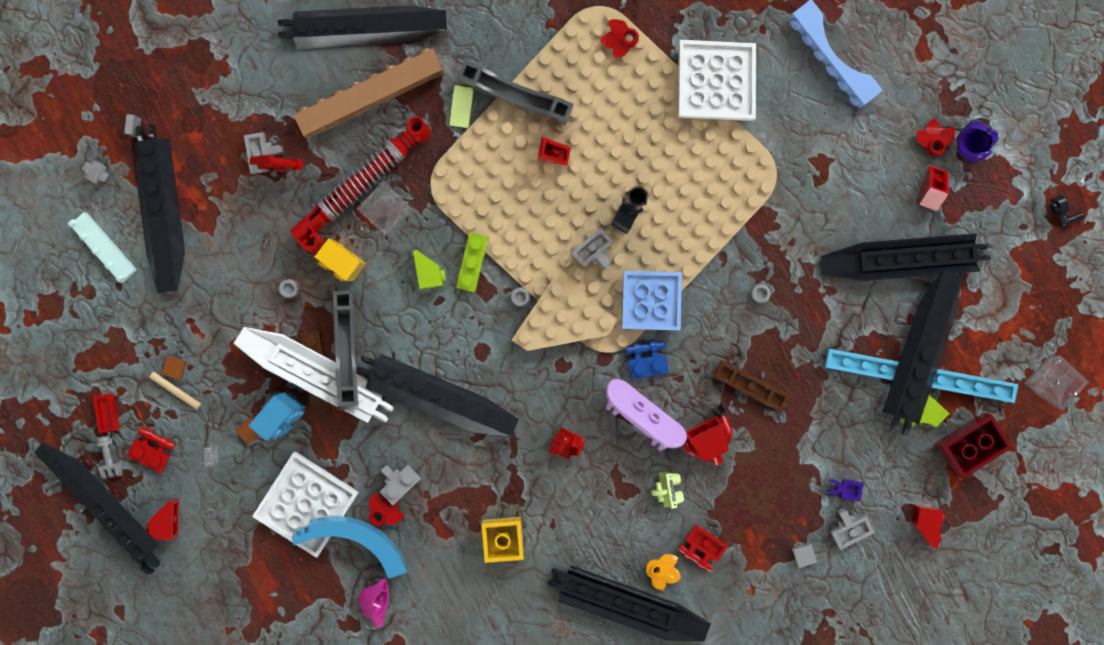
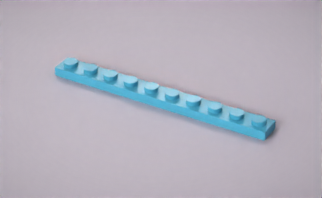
(943, 380)

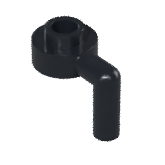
(1060, 207)

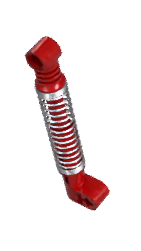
(328, 209)

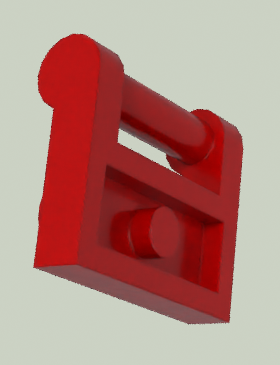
(263, 162)

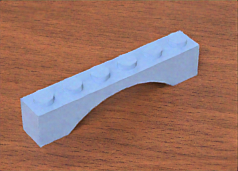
(809, 23)

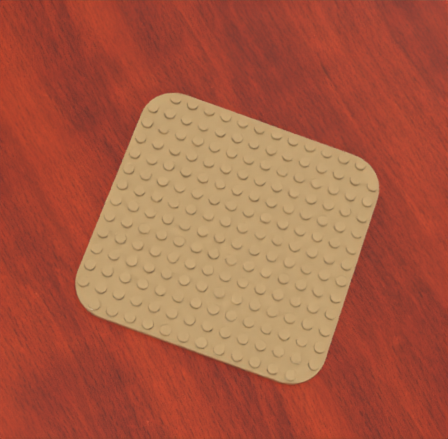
(622, 134)

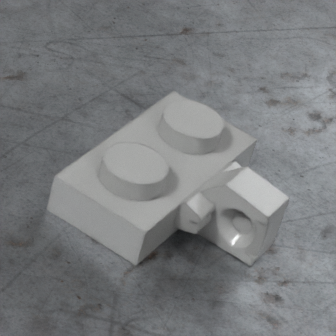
(257, 146)
(594, 249)
(398, 483)
(851, 529)

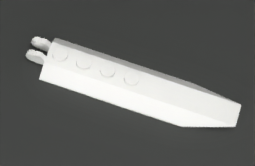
(306, 370)

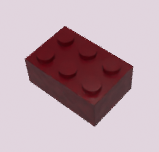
(973, 445)

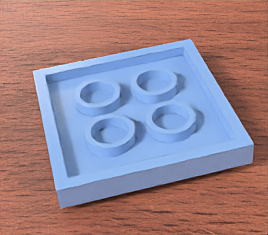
(651, 300)

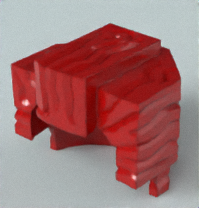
(566, 444)

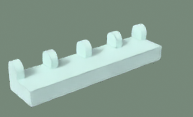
(102, 247)

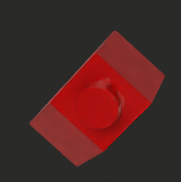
(934, 188)
(165, 522)

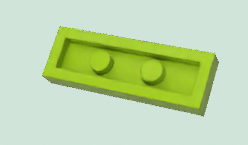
(472, 262)

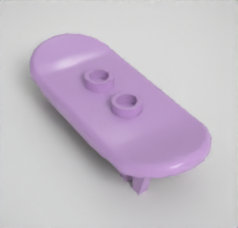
(644, 415)

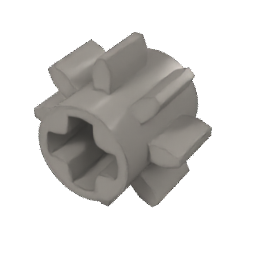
(95, 171)

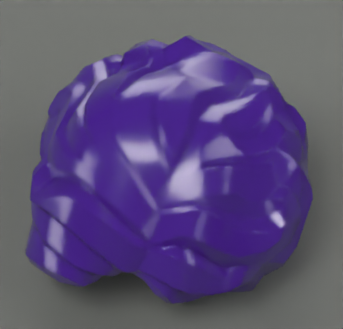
(976, 141)

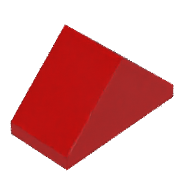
(553, 152)

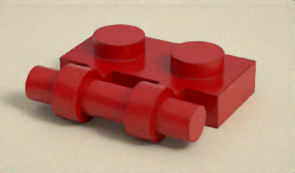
(149, 455)
(705, 542)

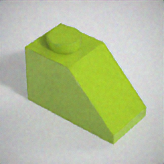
(428, 272)

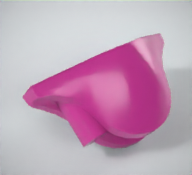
(374, 602)

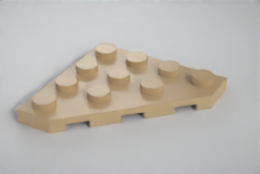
(562, 318)

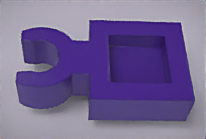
(848, 489)

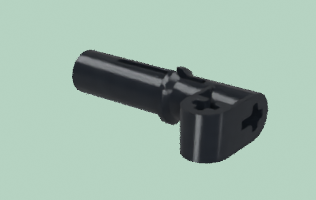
(630, 208)

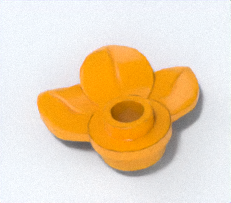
(666, 572)

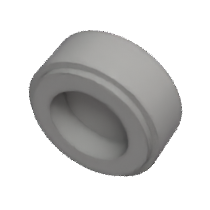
(289, 288)
(760, 293)
(520, 297)

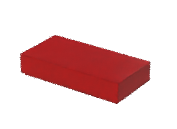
(106, 413)

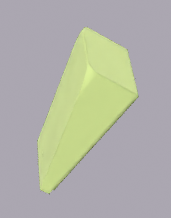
(461, 106)

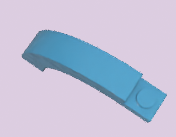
(357, 531)

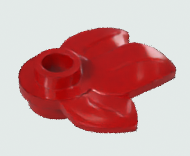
(617, 38)
(935, 135)
(389, 512)

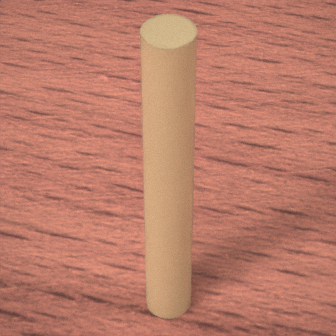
(174, 390)

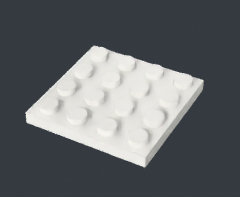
(716, 80)
(302, 494)

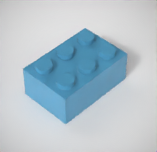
(277, 416)

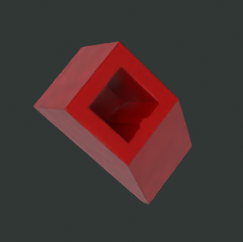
(928, 523)

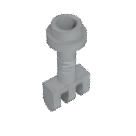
(109, 466)

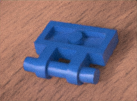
(647, 366)

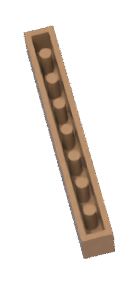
(369, 93)

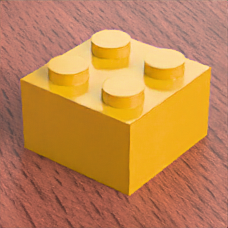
(340, 260)
(502, 539)

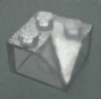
(385, 208)
(1056, 382)

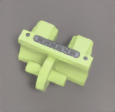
(665, 489)

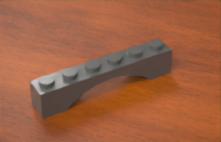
(501, 88)
(345, 350)

